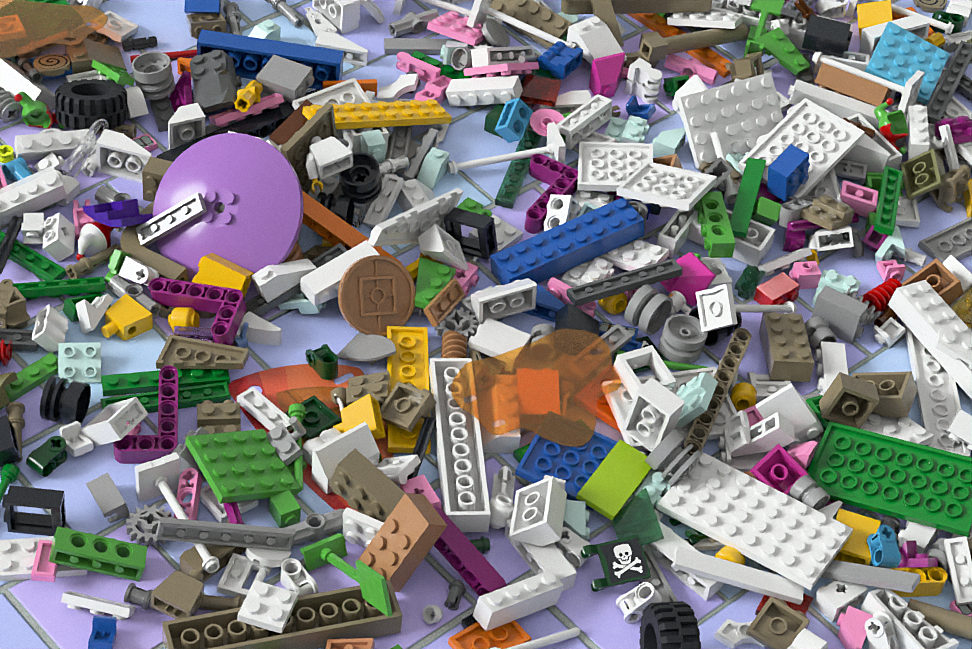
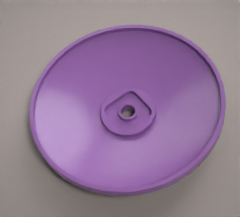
(259, 199)

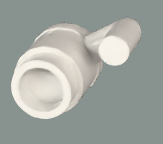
(679, 303)

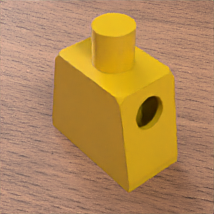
(126, 319)
(363, 410)

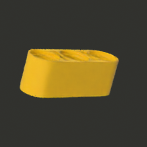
(931, 581)

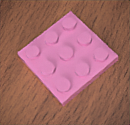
(455, 27)
(508, 69)

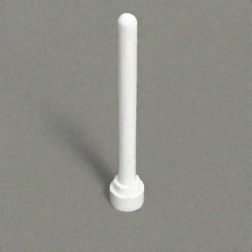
(730, 192)
(547, 640)

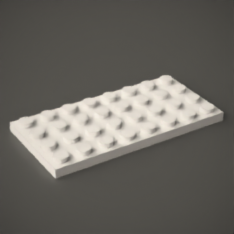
(756, 520)

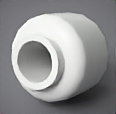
(501, 510)

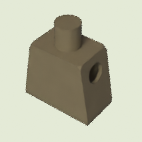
(179, 594)

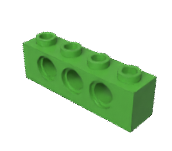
(715, 225)
(98, 554)

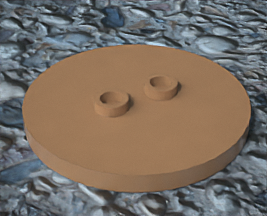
(376, 294)

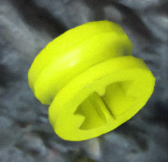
(6, 153)

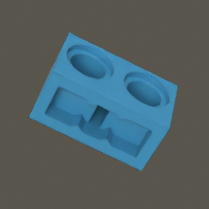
(513, 120)

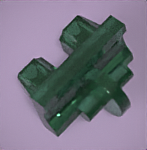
(749, 281)

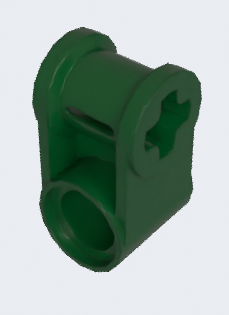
(946, 17)
(323, 361)
(48, 458)

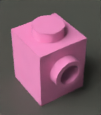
(806, 274)

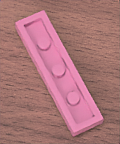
(271, 101)

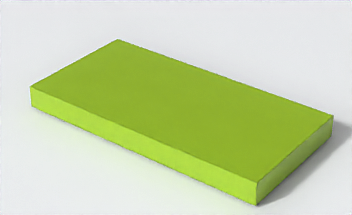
(615, 480)

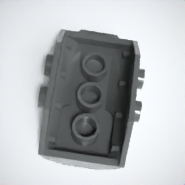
(214, 81)

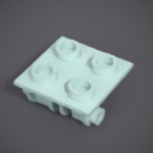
(80, 362)

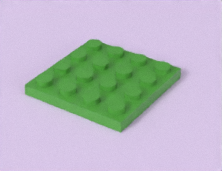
(241, 465)

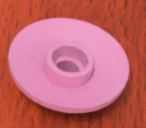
(543, 116)

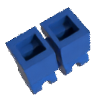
(560, 60)

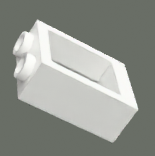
(638, 358)
(111, 421)

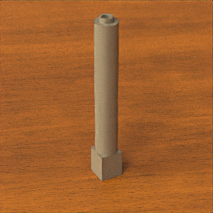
(656, 47)
(948, 620)

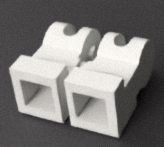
(643, 81)

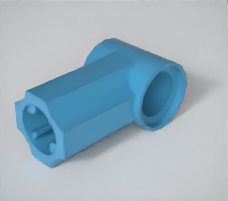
(16, 169)

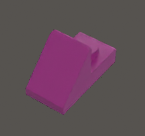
(910, 558)

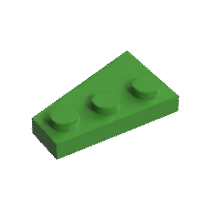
(781, 48)
(113, 73)
(431, 280)

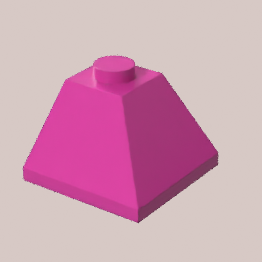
(606, 74)
(694, 278)
(778, 470)

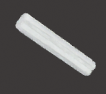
(949, 148)

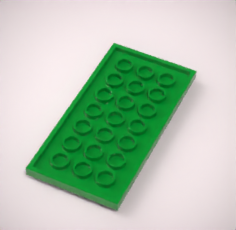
(895, 477)

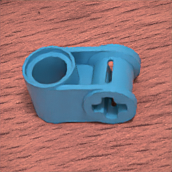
(884, 548)

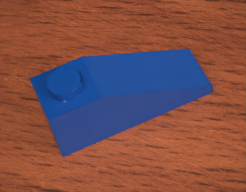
(546, 305)

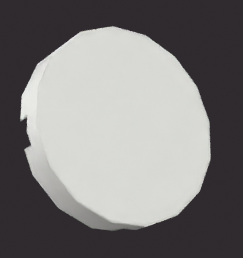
(267, 557)

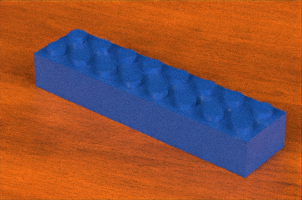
(253, 53)
(569, 244)

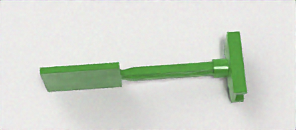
(765, 7)
(331, 551)

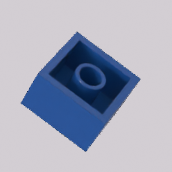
(788, 172)

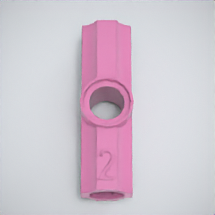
(691, 67)

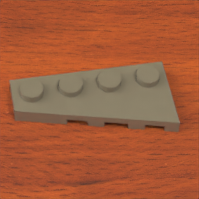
(200, 354)

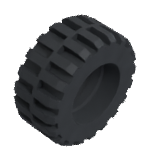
(86, 101)
(669, 627)

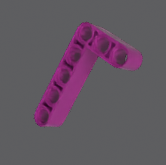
(562, 181)
(224, 301)
(167, 421)
(467, 559)

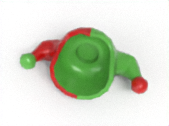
(36, 112)
(891, 124)

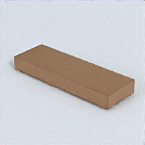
(444, 302)

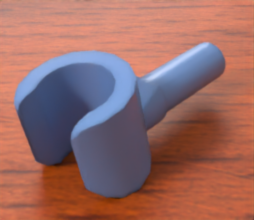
(242, 341)

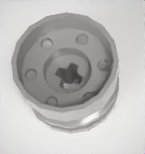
(153, 75)
(673, 457)

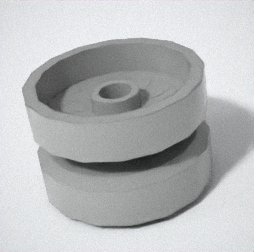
(648, 309)
(682, 339)

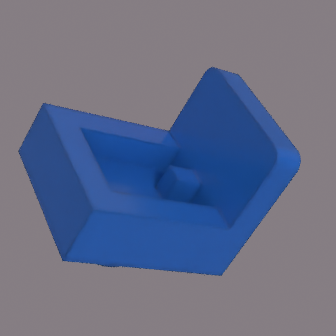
(643, 111)
(103, 632)

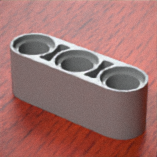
(791, 210)

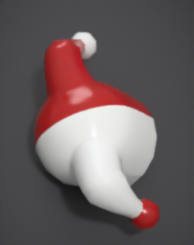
(94, 238)

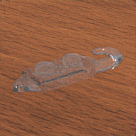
(83, 150)

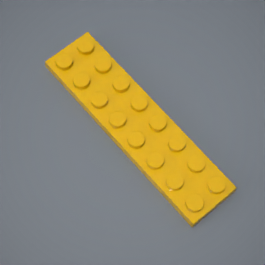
(385, 114)
(408, 366)

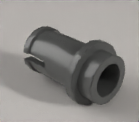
(456, 590)

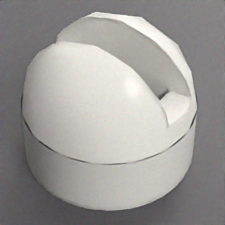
(432, 611)

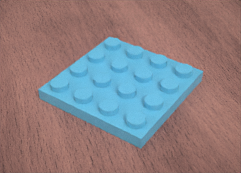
(902, 54)

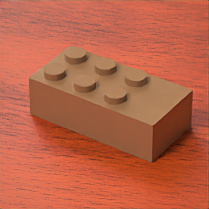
(851, 85)
(404, 539)

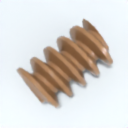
(454, 345)

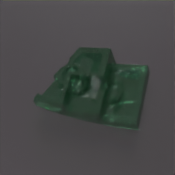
(638, 519)

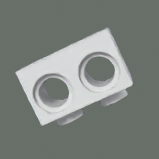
(556, 215)

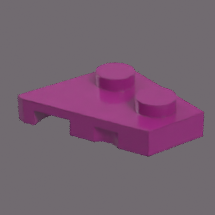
(183, 91)

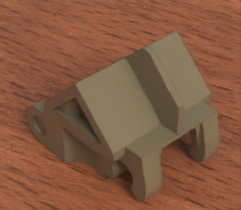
(744, 67)
(954, 183)
(12, 307)

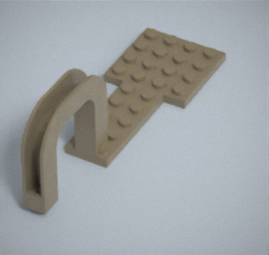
(295, 151)

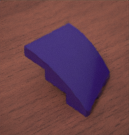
(117, 213)

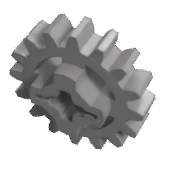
(460, 322)
(144, 524)

